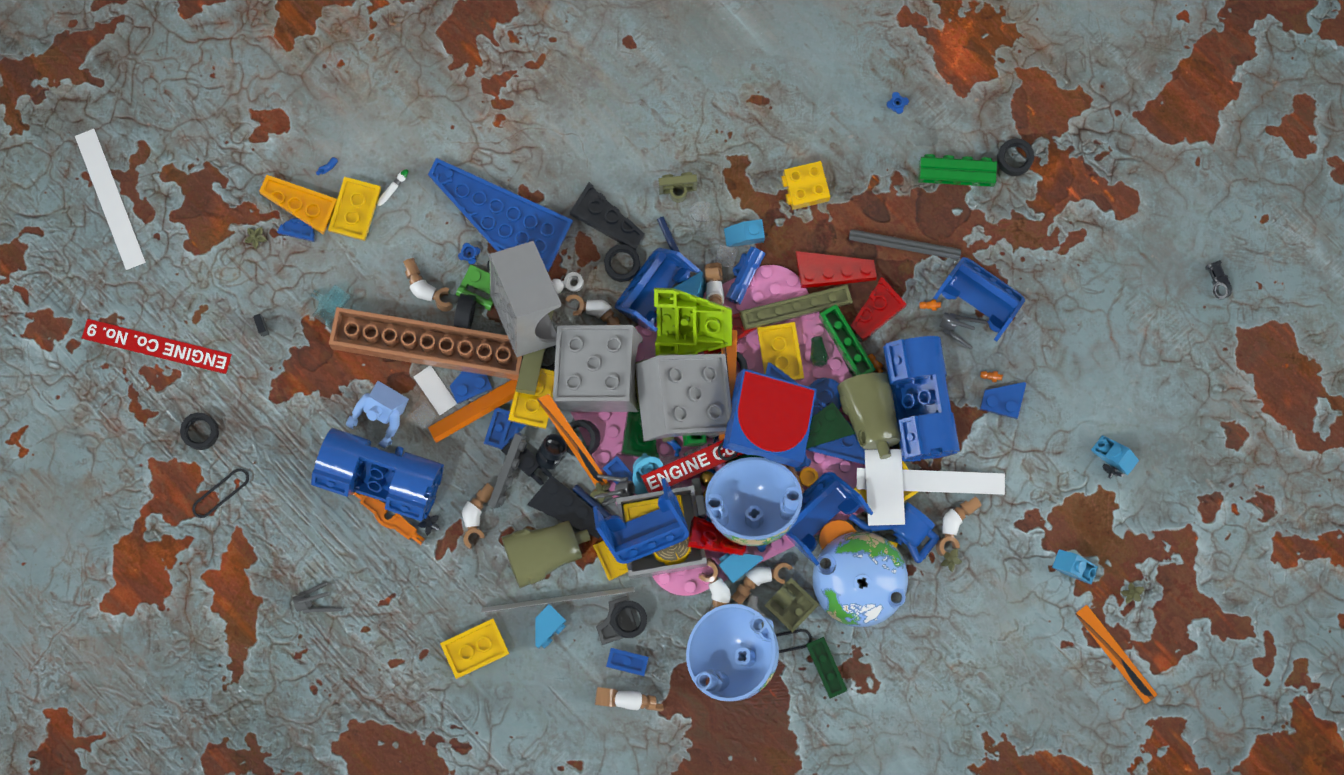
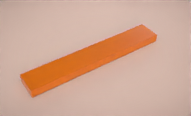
(473, 411)

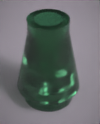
(818, 352)

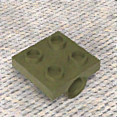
(685, 182)
(791, 605)

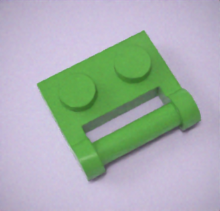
(479, 280)

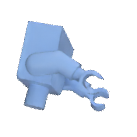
(382, 405)

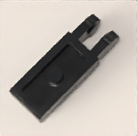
(528, 464)

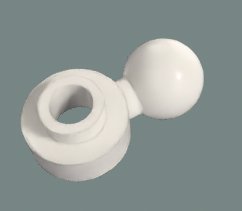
(560, 285)

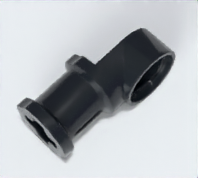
(1219, 278)

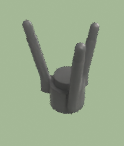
(950, 322)
(622, 489)
(304, 601)

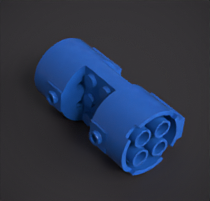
(921, 398)
(351, 465)

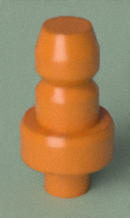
(930, 305)
(877, 365)
(994, 376)

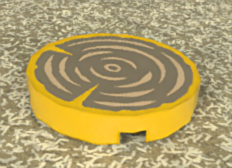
(674, 554)

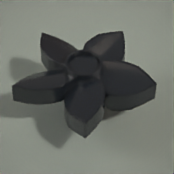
(1112, 471)
(429, 524)

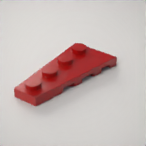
(827, 270)

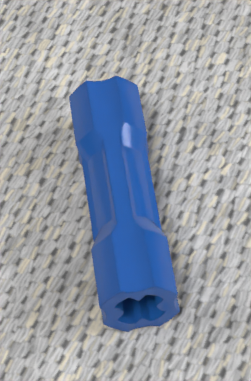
(739, 287)

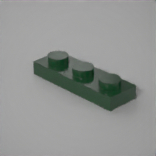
(826, 667)

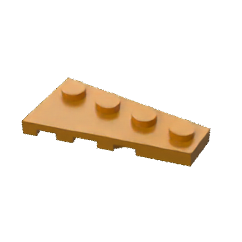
(301, 202)

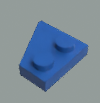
(469, 385)
(1004, 400)
(501, 430)

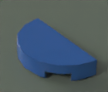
(297, 229)

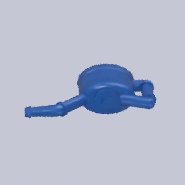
(914, 531)

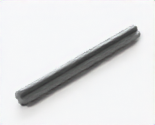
(904, 244)

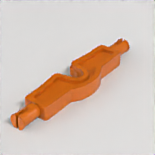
(396, 522)

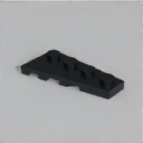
(601, 215)
(562, 504)

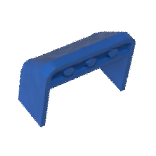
(659, 271)
(984, 293)
(819, 505)
(646, 533)

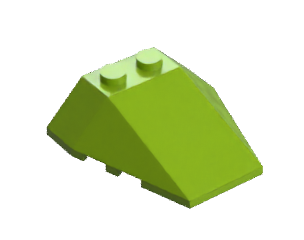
(690, 323)

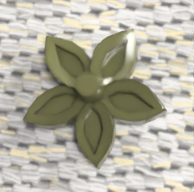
(255, 237)
(600, 490)
(951, 559)
(1133, 593)

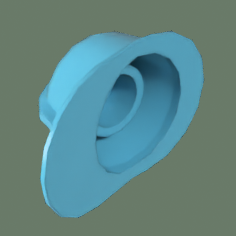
(643, 466)

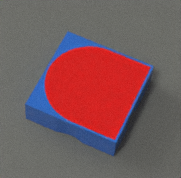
(770, 418)

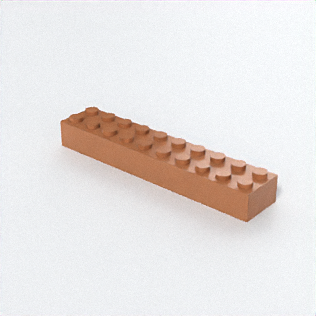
(424, 343)

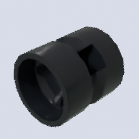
(551, 451)

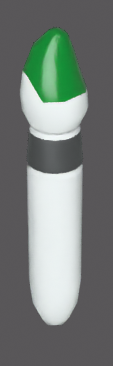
(393, 186)

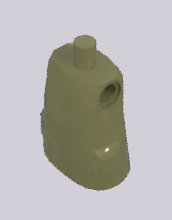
(871, 411)
(542, 551)

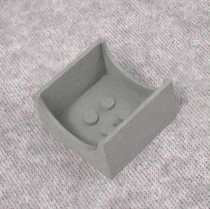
(523, 297)
(596, 368)
(683, 395)
(648, 565)

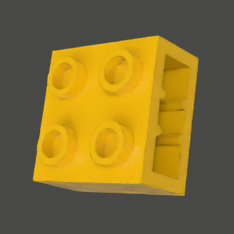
(805, 185)

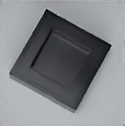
(261, 325)

